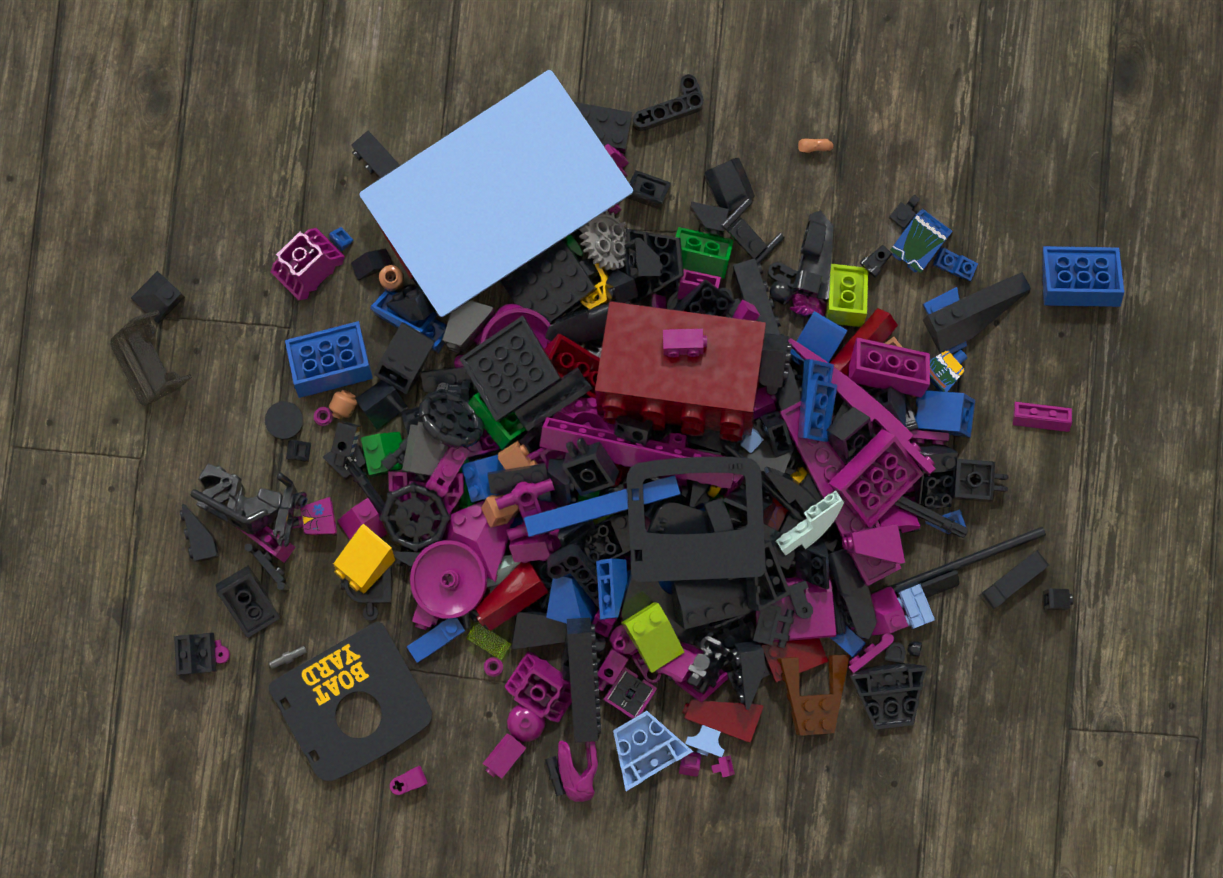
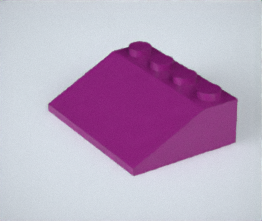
(876, 477)
(821, 622)

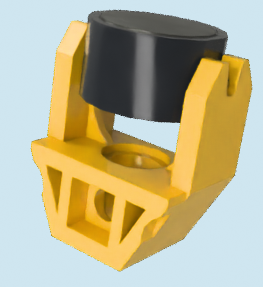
(593, 271)

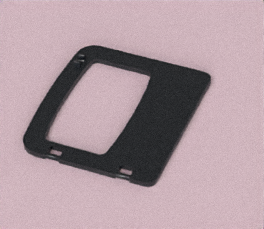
(701, 555)

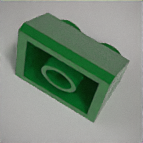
(376, 448)

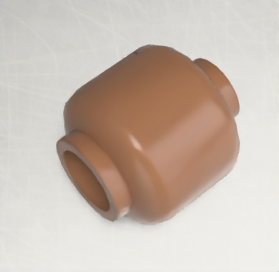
(394, 272)
(343, 404)

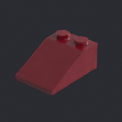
(808, 650)

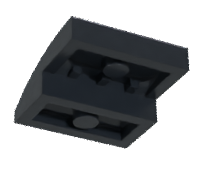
(195, 653)

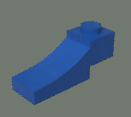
(436, 639)

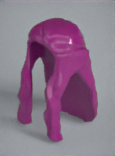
(577, 787)

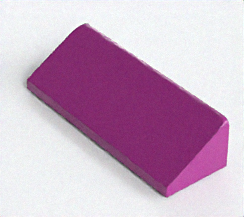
(1042, 416)

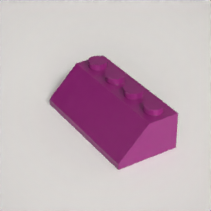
(890, 365)

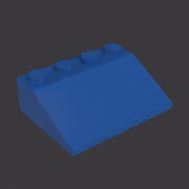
(1082, 276)
(328, 359)

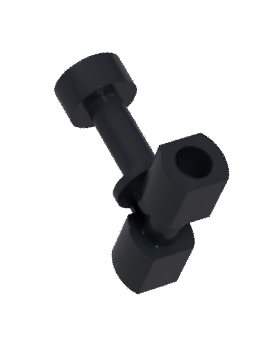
(398, 456)

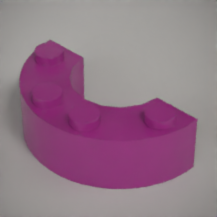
(582, 411)

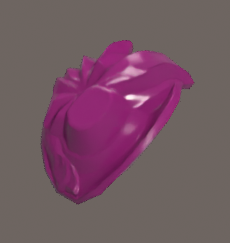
(807, 305)

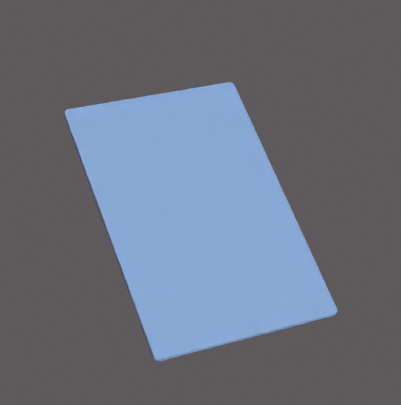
(496, 193)

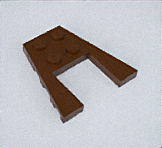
(815, 712)

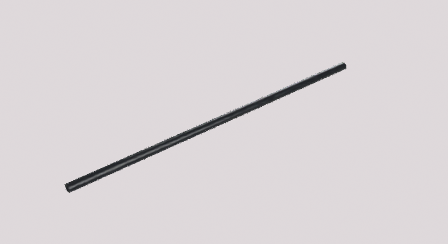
(960, 563)

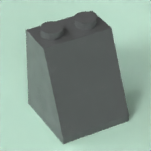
(466, 324)
(765, 457)

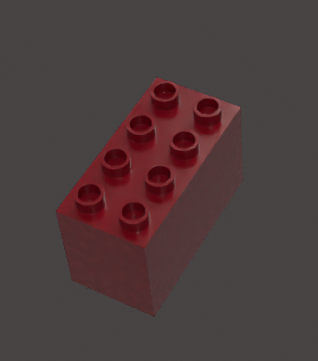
(691, 392)

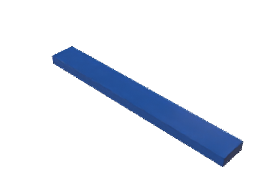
(599, 507)

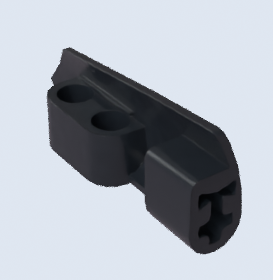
(815, 261)
(582, 324)
(853, 594)

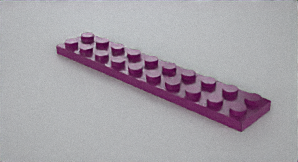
(823, 466)

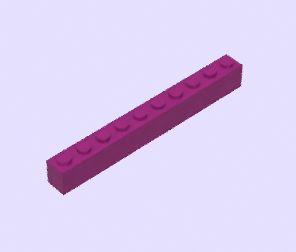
(627, 453)

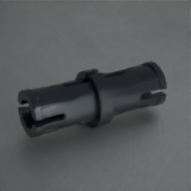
(555, 777)

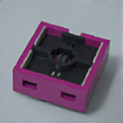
(630, 693)

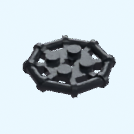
(404, 514)

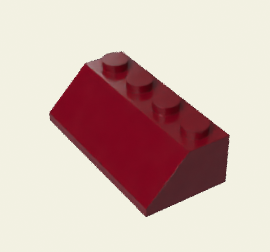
(569, 356)

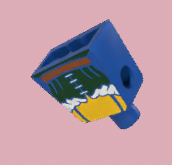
(946, 369)

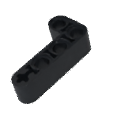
(666, 107)
(574, 561)
(1013, 580)

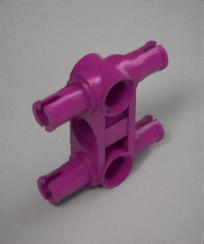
(527, 504)

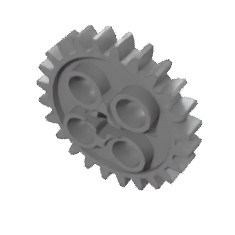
(605, 241)

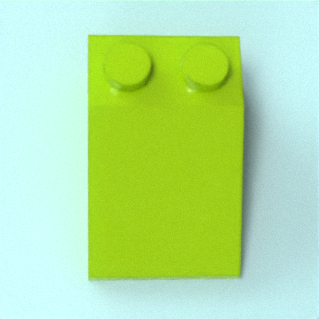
(847, 295)
(653, 636)

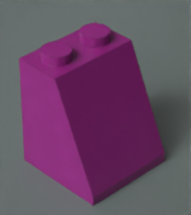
(876, 543)

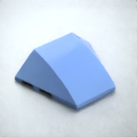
(646, 748)

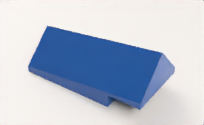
(429, 326)
(816, 400)

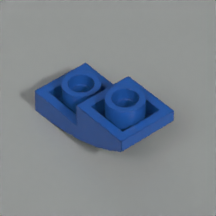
(955, 264)
(849, 642)

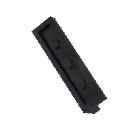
(554, 399)

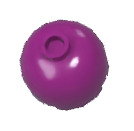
(525, 724)

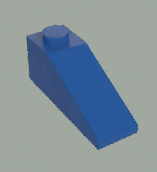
(611, 586)

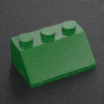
(704, 252)
(502, 433)

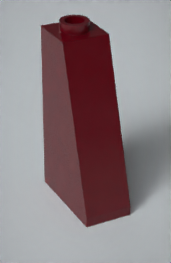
(511, 596)
(725, 717)

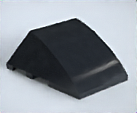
(670, 255)
(890, 693)

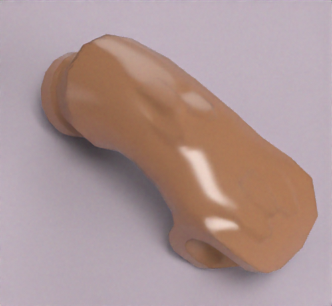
(811, 145)

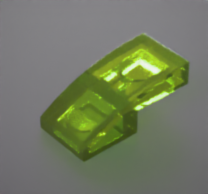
(488, 641)

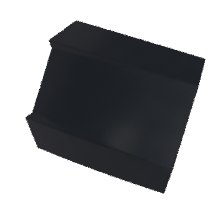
(729, 184)

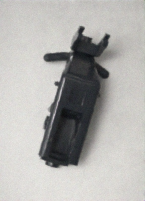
(249, 513)

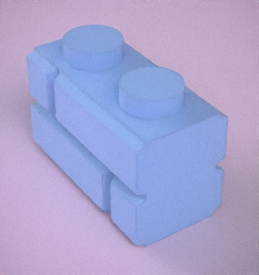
(915, 606)

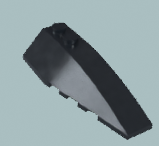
(971, 314)

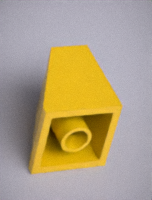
(364, 559)

